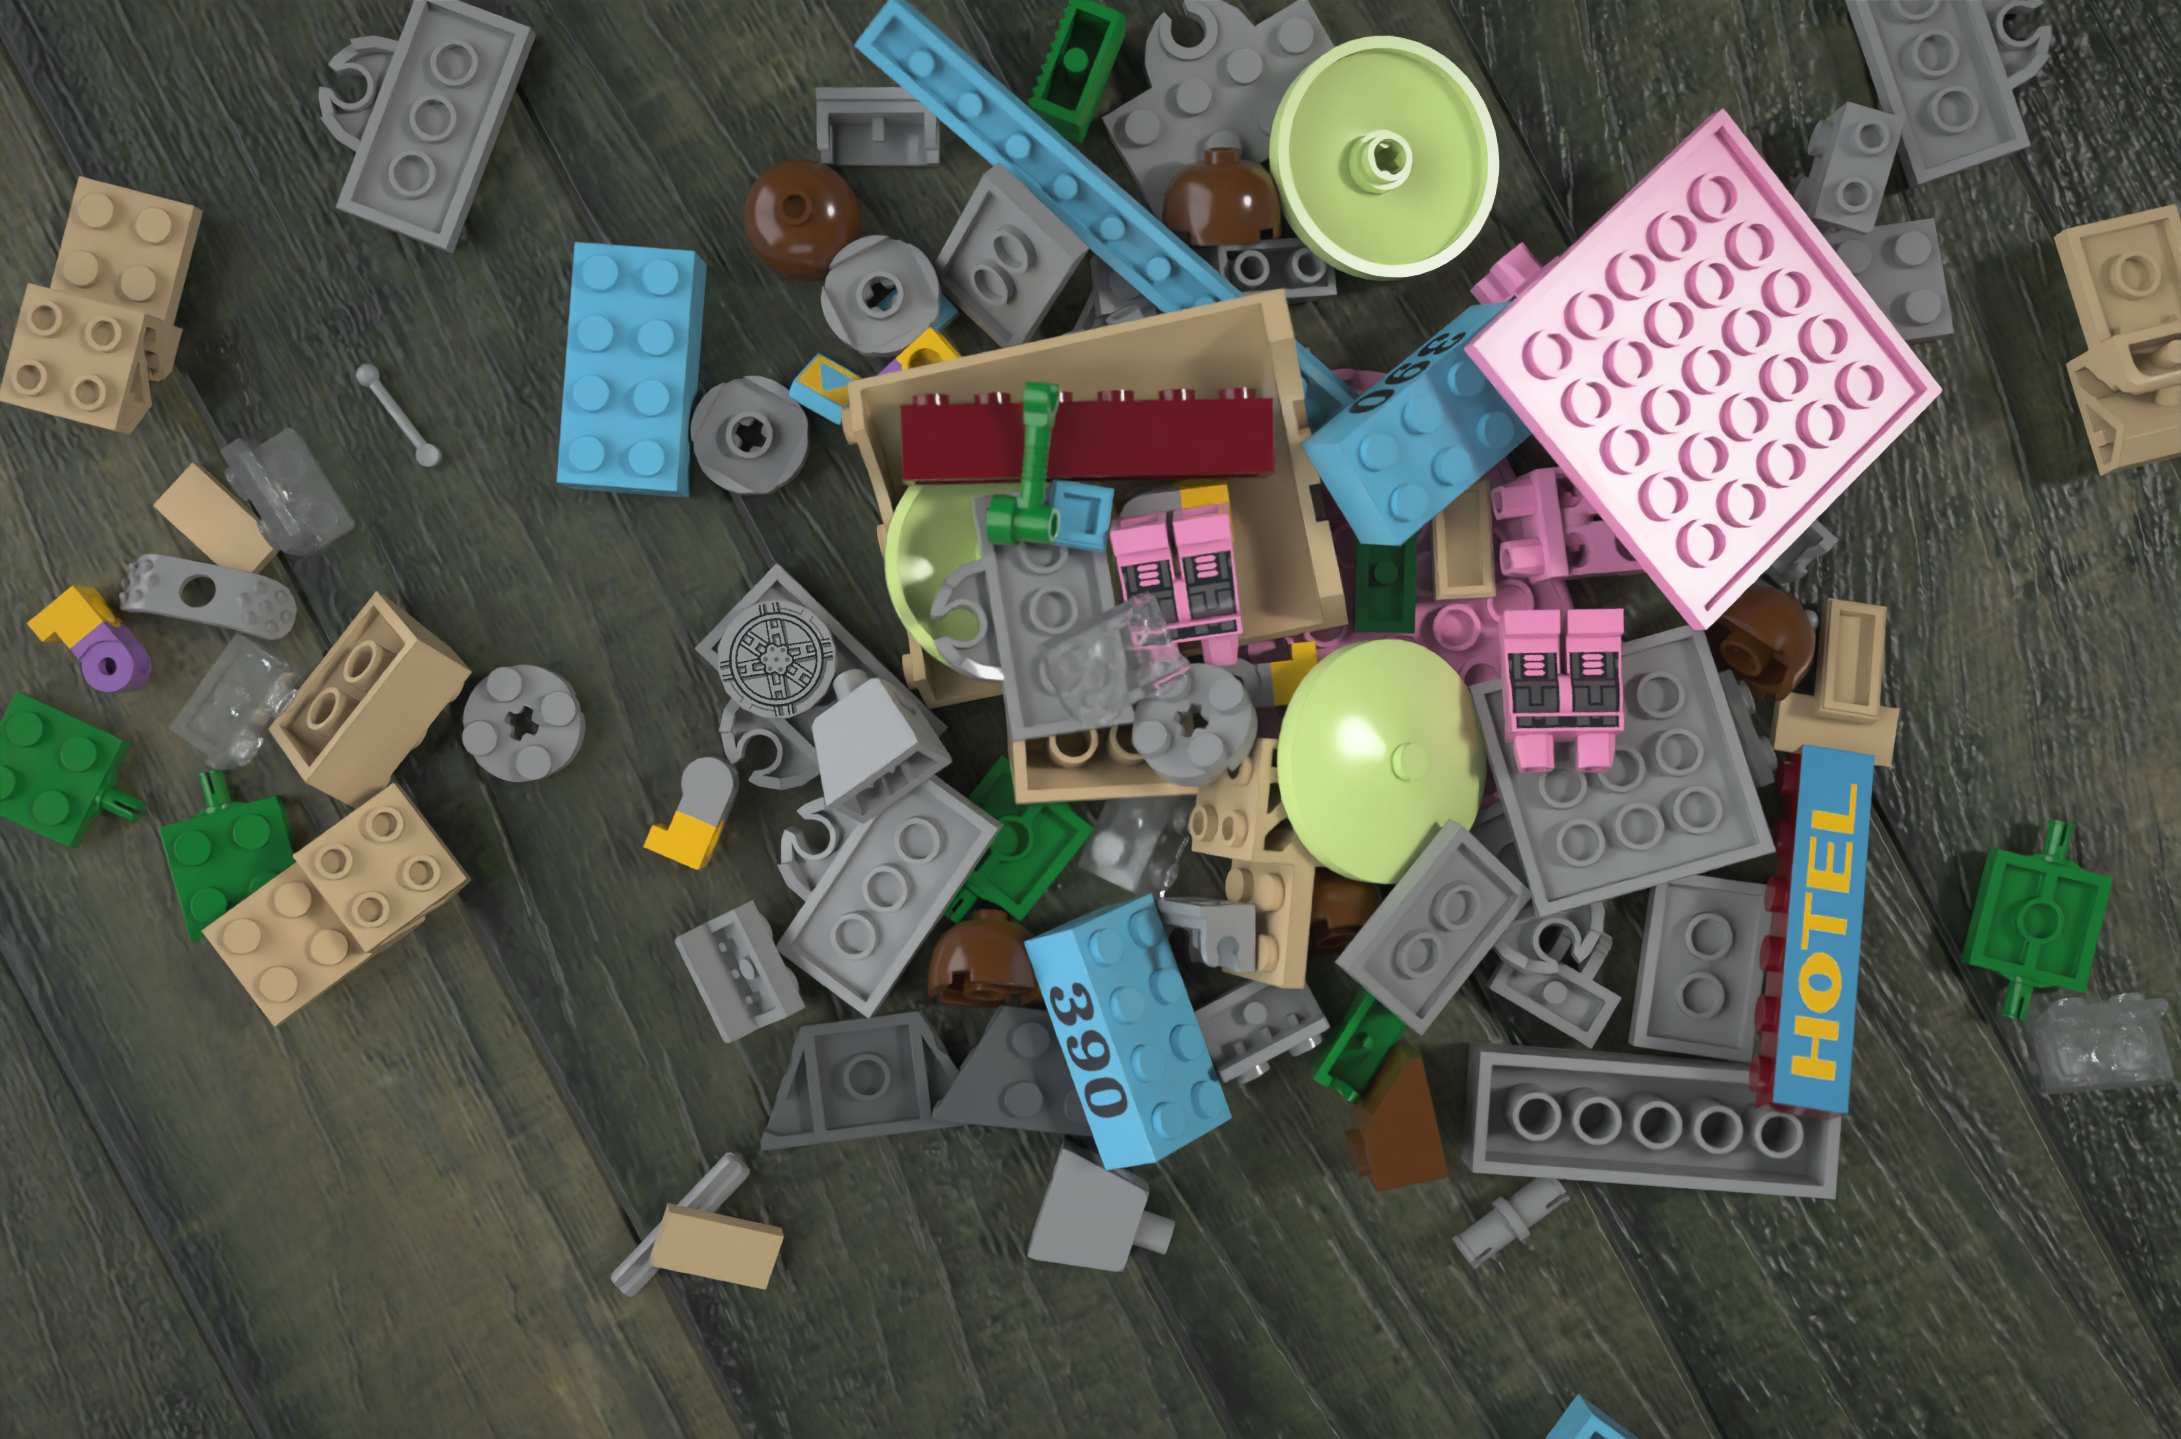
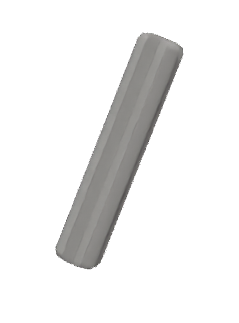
(705, 1196)

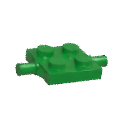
(59, 771)
(225, 852)
(1025, 852)
(2037, 919)

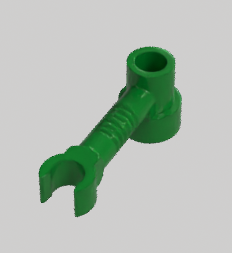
(1025, 517)

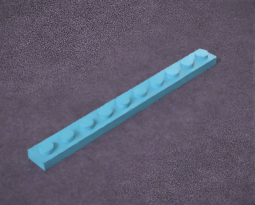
(1064, 180)

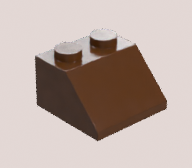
(1396, 1125)

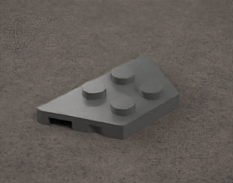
(1016, 1079)
(861, 1080)

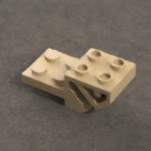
(2129, 308)
(109, 311)
(1246, 821)
(337, 905)

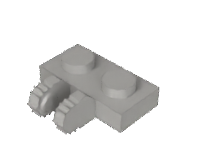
(1563, 1000)

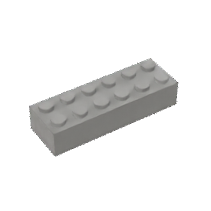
(1638, 1123)

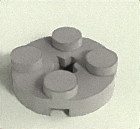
(849, 287)
(718, 447)
(491, 735)
(1208, 751)

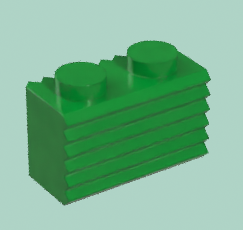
(1078, 67)

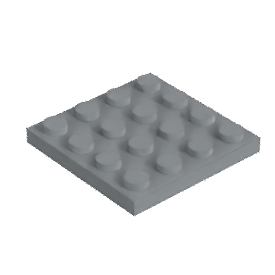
(1665, 808)

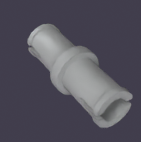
(1510, 1219)

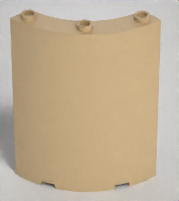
(1280, 551)

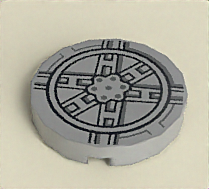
(777, 659)

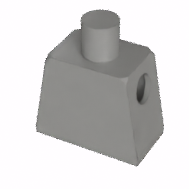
(873, 746)
(1095, 1214)

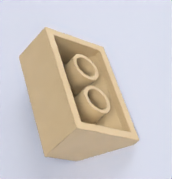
(368, 703)
(1087, 767)

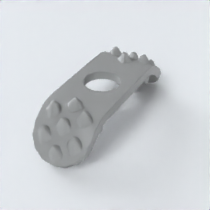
(240, 603)

